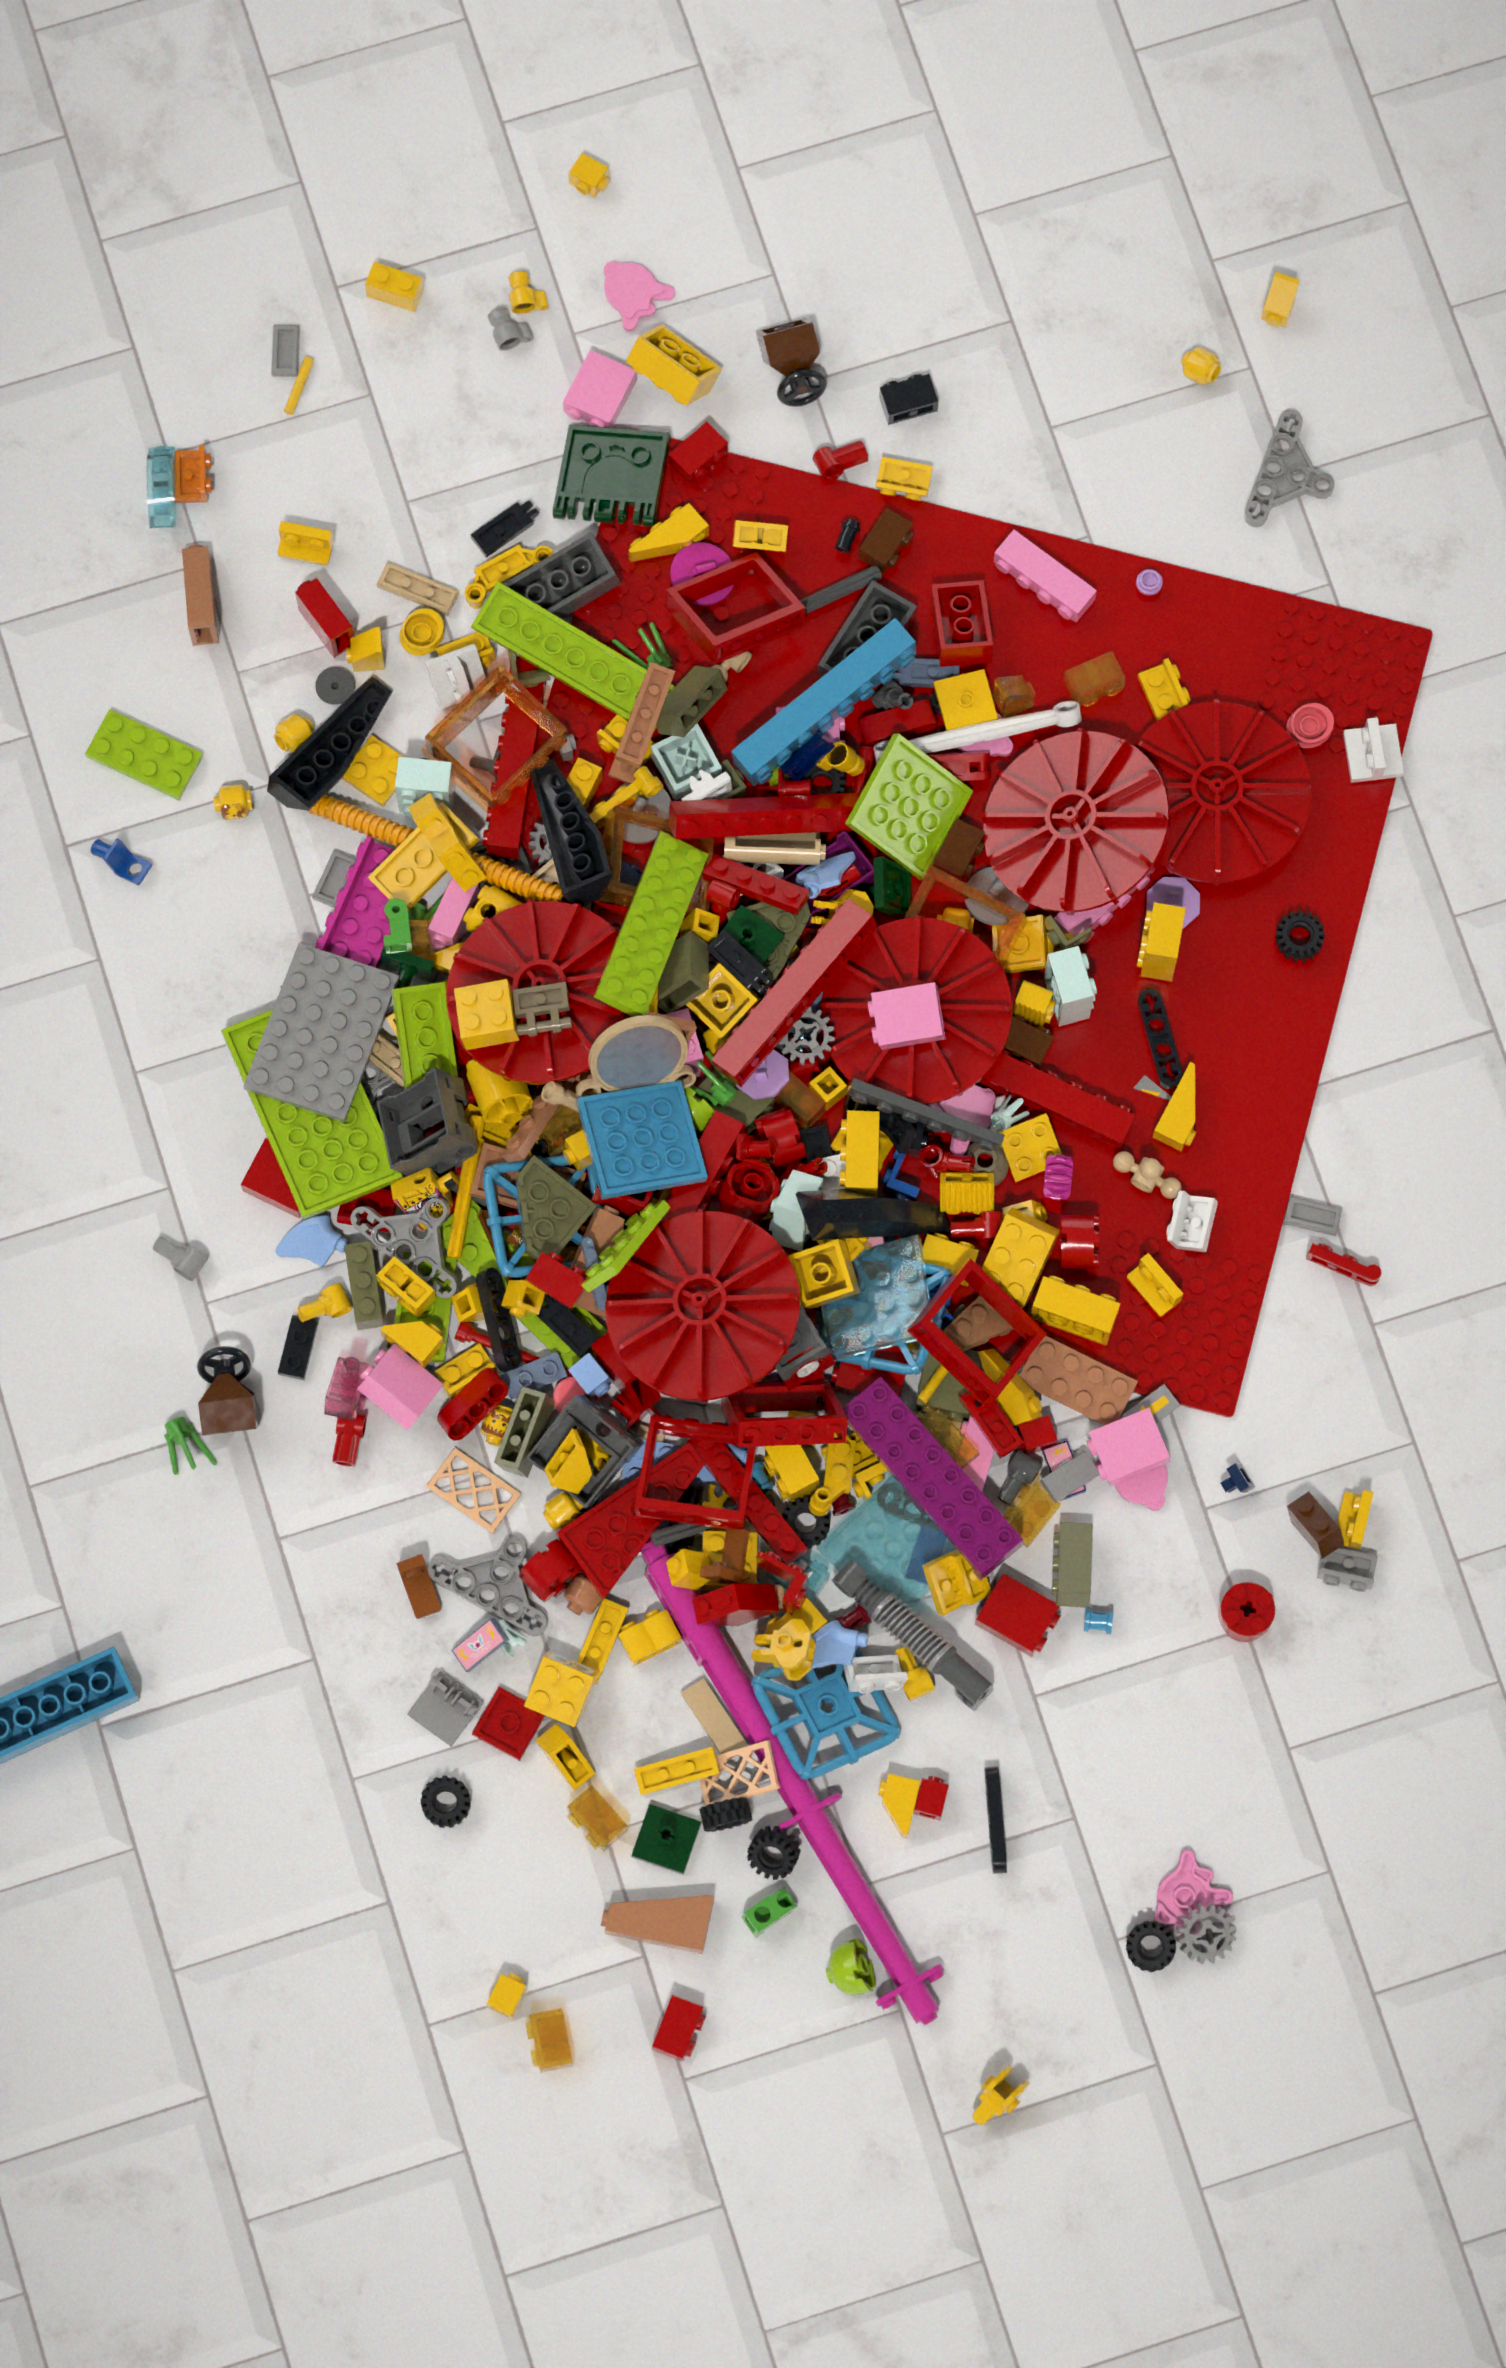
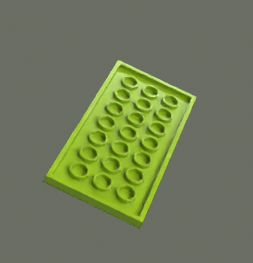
(318, 1155)

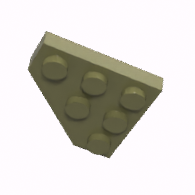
(785, 922)
(549, 1208)

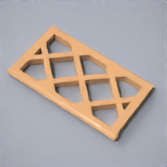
(473, 1467)
(753, 1790)

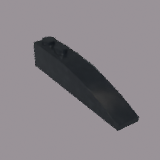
(329, 751)
(572, 837)
(864, 1215)

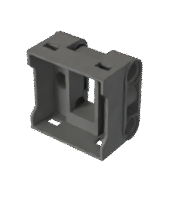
(423, 1106)
(588, 1416)

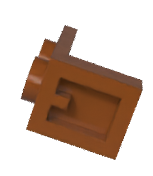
(733, 1559)
(419, 1586)

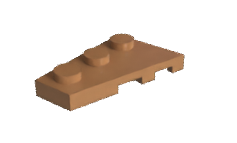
(977, 1325)

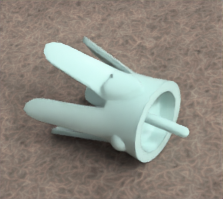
(1002, 1118)
(513, 1637)

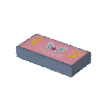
(480, 1644)

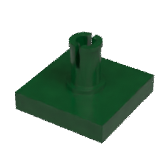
(891, 888)
(754, 934)
(409, 966)
(666, 1839)

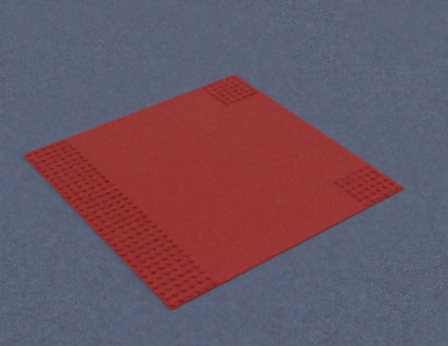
(1234, 1000)

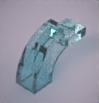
(161, 487)

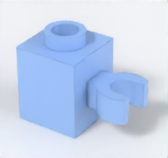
(591, 1376)

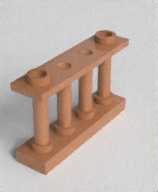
(641, 723)

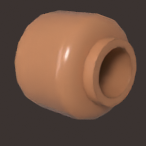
(582, 1596)

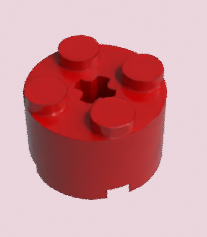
(783, 1129)
(749, 1190)
(1079, 1241)
(550, 1571)
(1261, 1608)

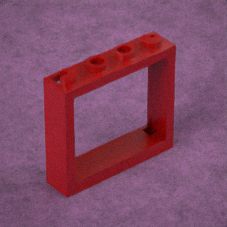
(748, 635)
(951, 1356)
(785, 1430)
(683, 1512)

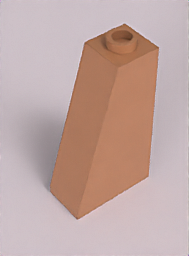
(199, 595)
(601, 1229)
(663, 1922)

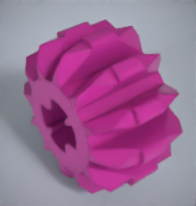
(1058, 1177)

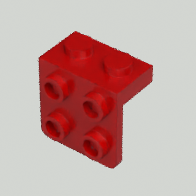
(793, 1574)

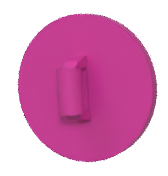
(695, 561)

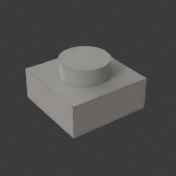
(567, 750)

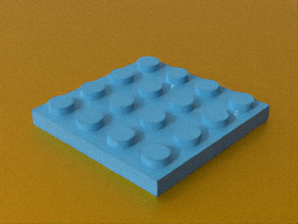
(641, 1139)

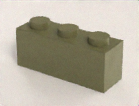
(690, 701)
(364, 1285)
(524, 1431)
(1073, 1564)

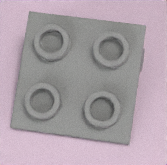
(445, 1708)

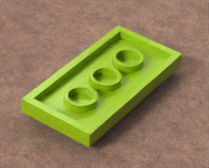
(144, 754)
(423, 1031)
(625, 1245)
(438, 1312)

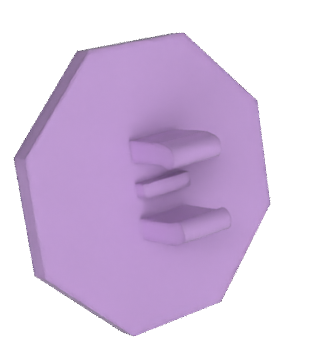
(1175, 892)
(768, 1078)

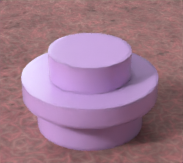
(1149, 582)

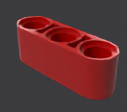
(908, 723)
(472, 1404)

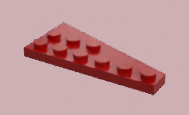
(611, 1535)

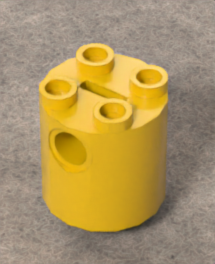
(489, 899)
(498, 1100)

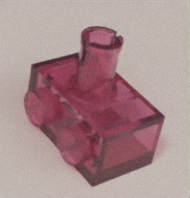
(342, 1396)

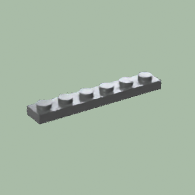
(915, 1111)

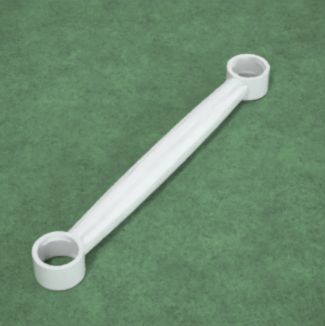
(1063, 714)

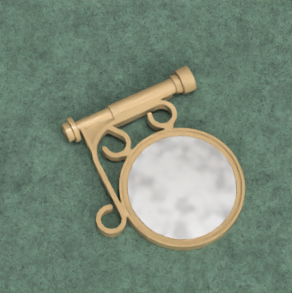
(630, 1056)

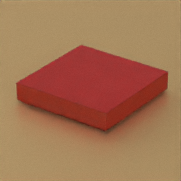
(508, 1724)

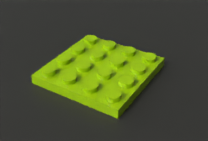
(908, 806)

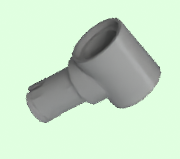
(185, 1260)

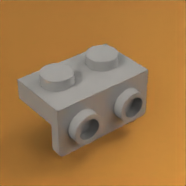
(1348, 1568)

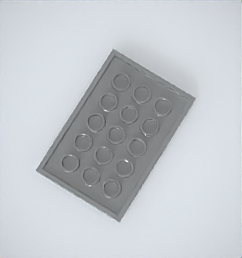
(321, 1032)

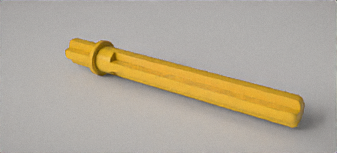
(463, 1198)

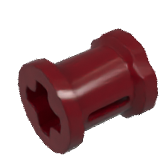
(842, 1505)
(855, 1618)

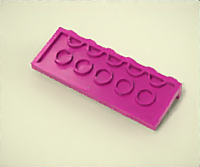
(359, 919)

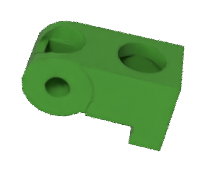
(398, 919)
(768, 1911)

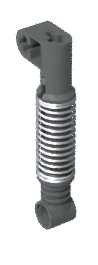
(941, 1657)

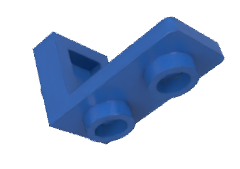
(896, 1187)

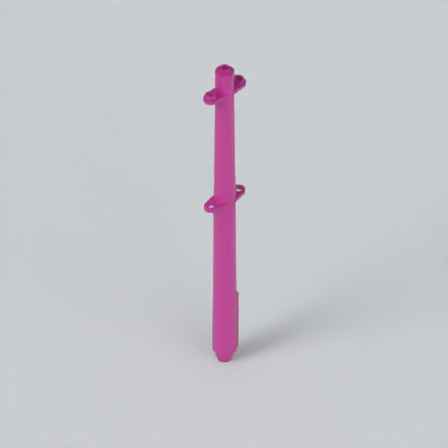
(726, 1673)

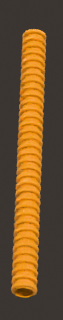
(395, 834)

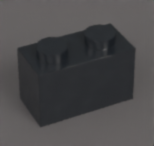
(908, 398)

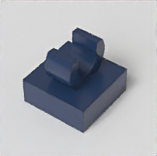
(1238, 1479)

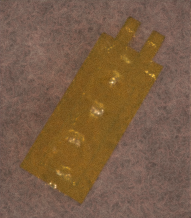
(948, 1436)

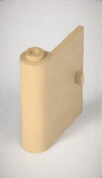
(776, 849)

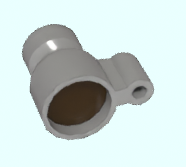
(507, 333)

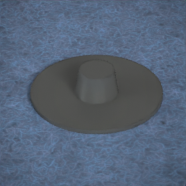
(334, 685)

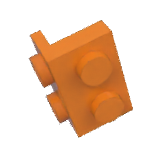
(191, 475)

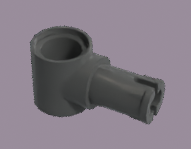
(890, 697)
(1021, 1472)

